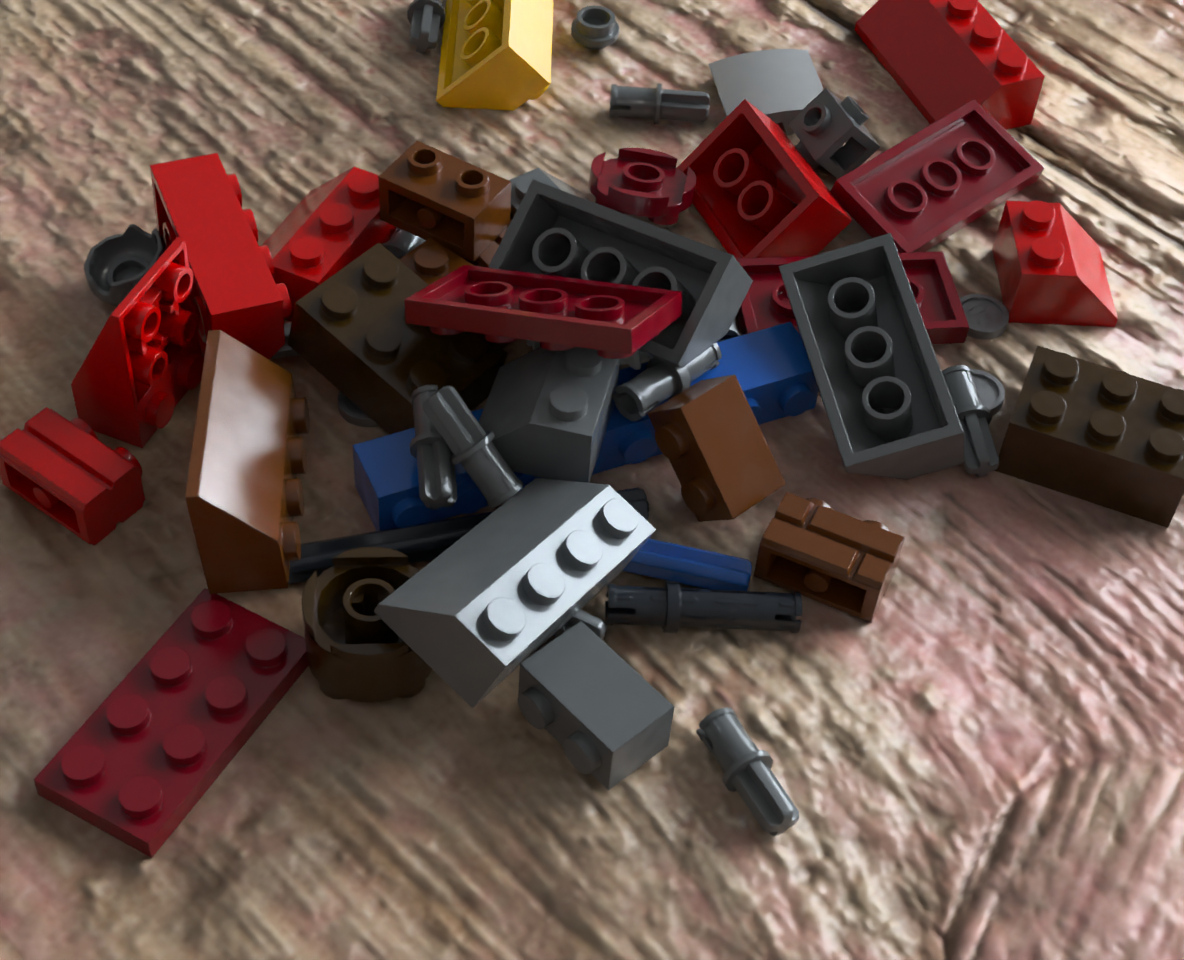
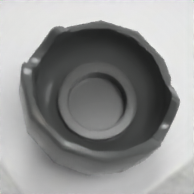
(121, 262)

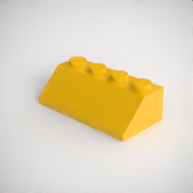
(495, 53)

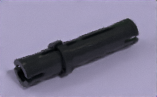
(702, 608)

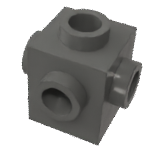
(825, 128)

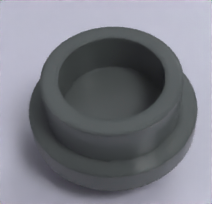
(595, 27)

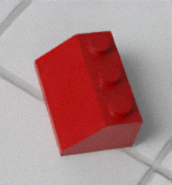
(761, 190)
(328, 232)

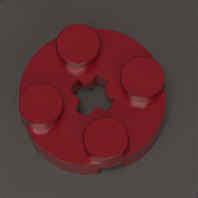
(642, 184)

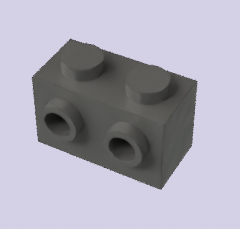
(594, 705)

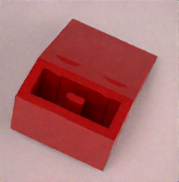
(143, 355)

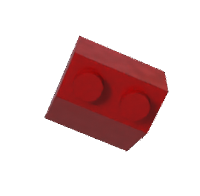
(1050, 268)

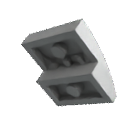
(771, 80)

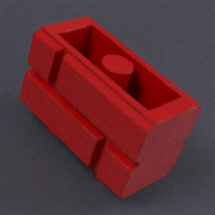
(72, 475)

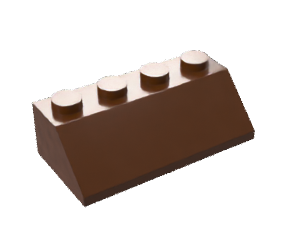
(246, 469)

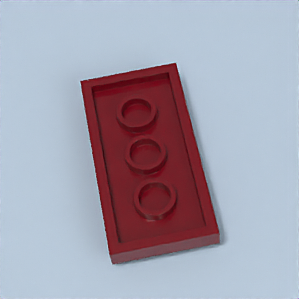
(937, 179)
(927, 274)
(544, 309)
(174, 722)

